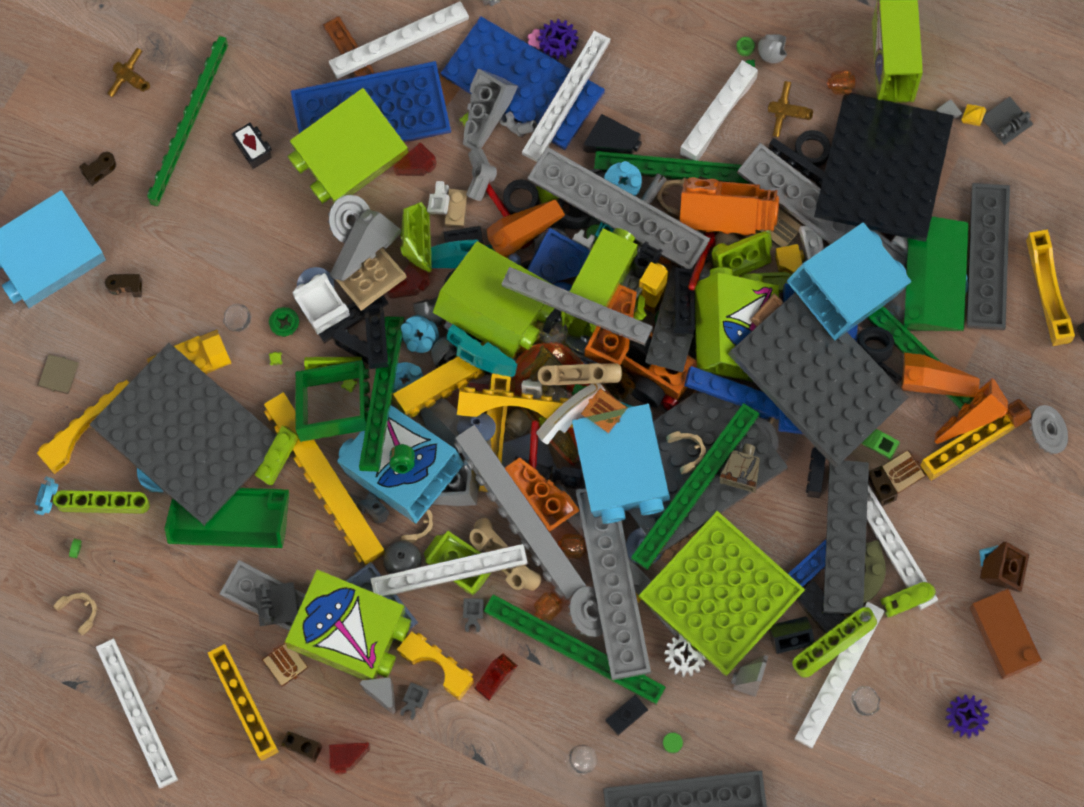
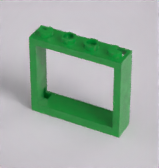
(327, 375)

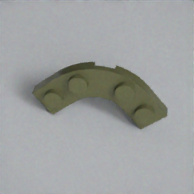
(874, 570)

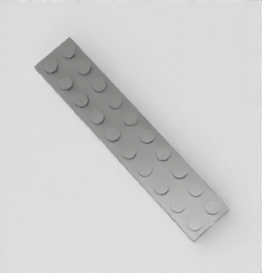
(799, 196)
(618, 208)
(614, 593)

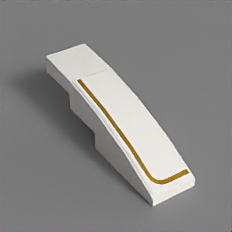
(568, 411)

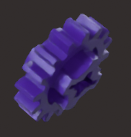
(563, 33)
(974, 717)

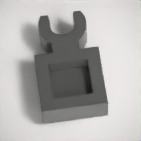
(473, 610)
(415, 698)

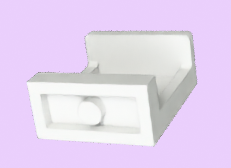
(320, 303)

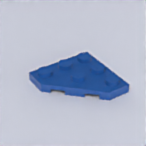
(558, 257)

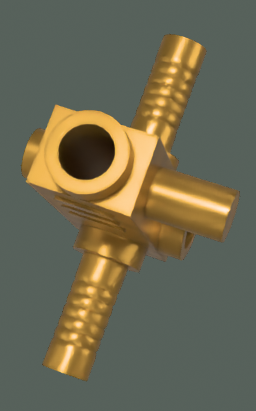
(126, 73)
(783, 108)

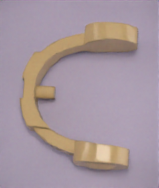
(669, 210)
(678, 436)
(413, 538)
(63, 601)

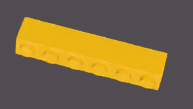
(965, 447)
(243, 702)

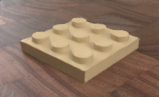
(372, 279)

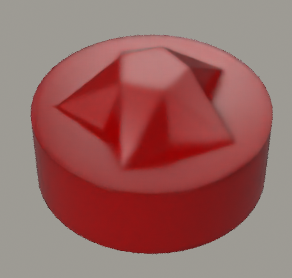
(669, 402)

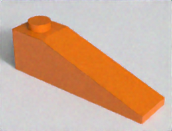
(518, 229)
(605, 345)
(934, 377)
(984, 409)
(545, 498)

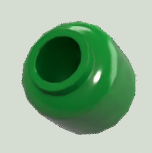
(402, 458)

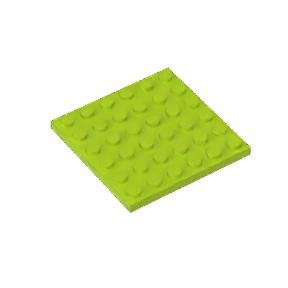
(721, 593)

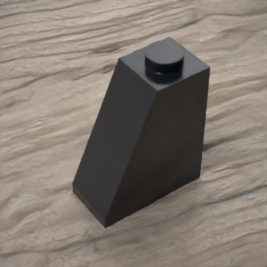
(612, 137)

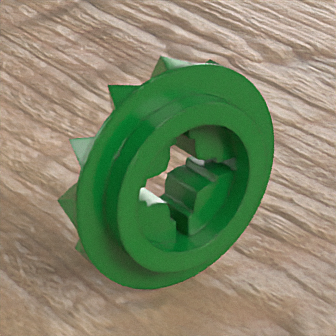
(281, 314)

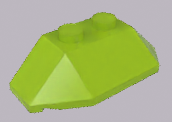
(416, 236)

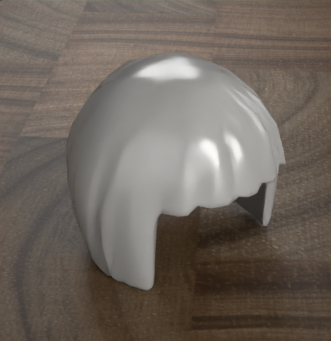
(772, 48)

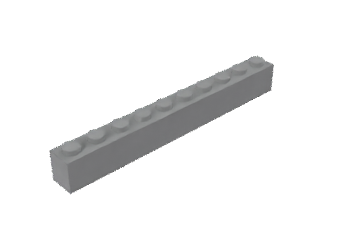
(518, 512)

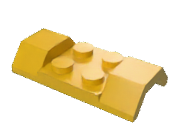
(204, 351)

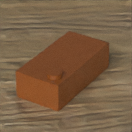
(1005, 634)

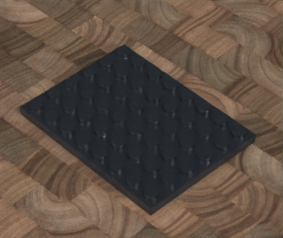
(884, 166)

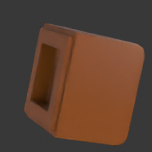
(1018, 413)

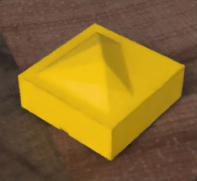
(973, 115)

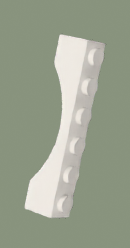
(730, 94)

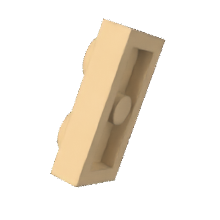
(456, 208)

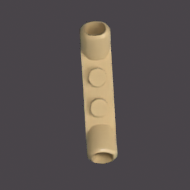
(580, 374)
(486, 539)

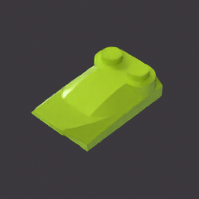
(745, 254)
(450, 547)

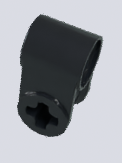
(644, 257)

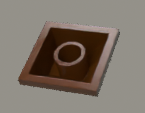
(1005, 567)

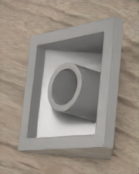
(381, 691)

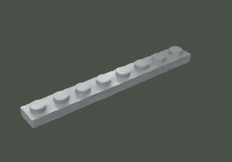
(577, 306)

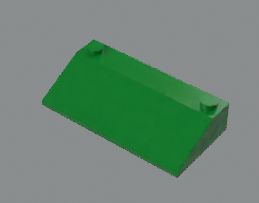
(938, 278)
(247, 520)

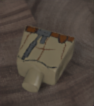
(742, 469)

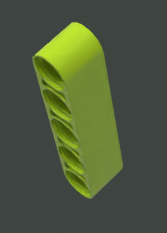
(94, 496)
(837, 633)

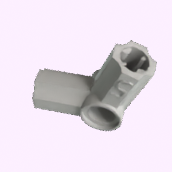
(482, 174)

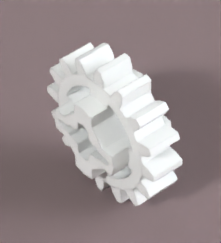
(678, 654)

